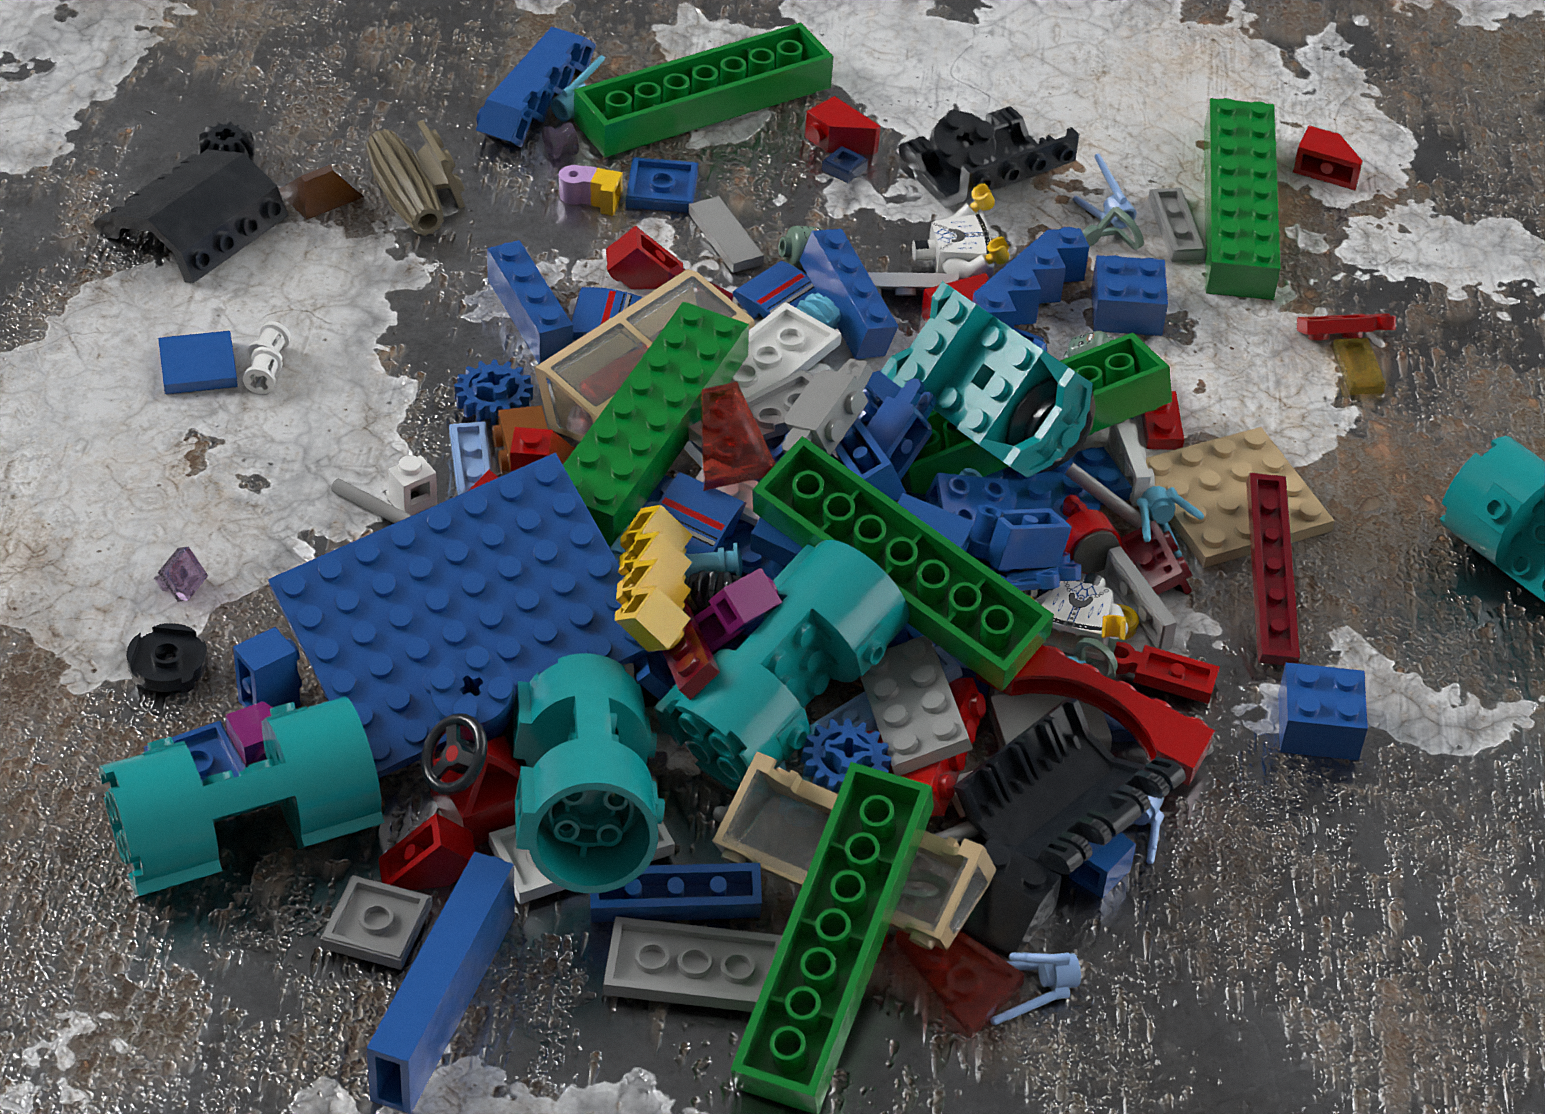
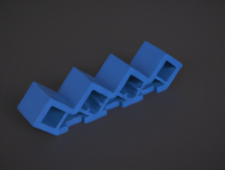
(531, 85)
(1035, 276)

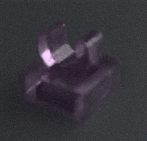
(181, 574)

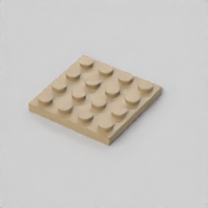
(1214, 481)

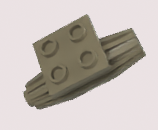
(412, 178)

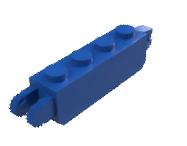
(902, 424)

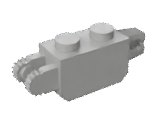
(828, 406)

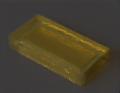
(1359, 366)

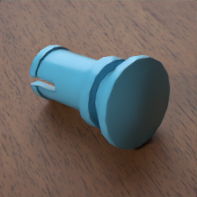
(721, 561)

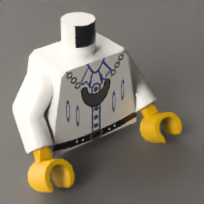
(963, 240)
(1083, 612)

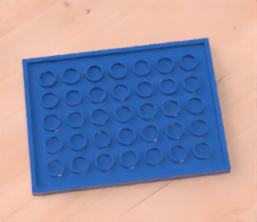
(489, 568)

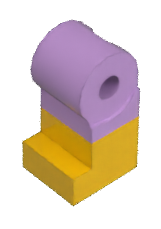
(591, 187)

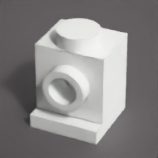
(408, 476)

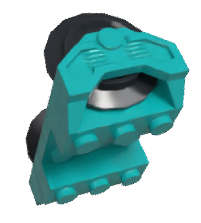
(997, 385)

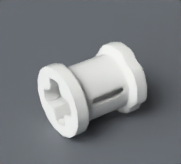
(267, 338)
(263, 370)

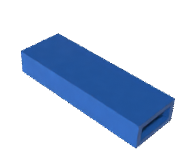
(441, 983)

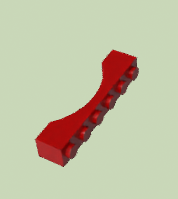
(1150, 721)

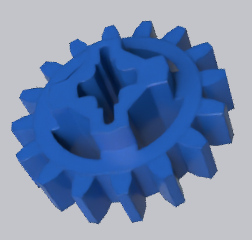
(492, 389)
(831, 751)

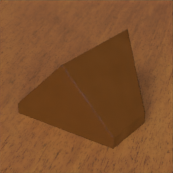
(319, 192)

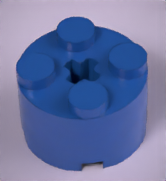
(470, 674)

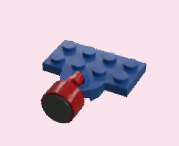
(1091, 530)

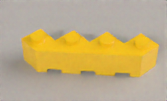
(653, 579)

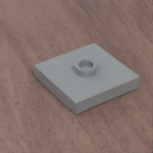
(376, 922)

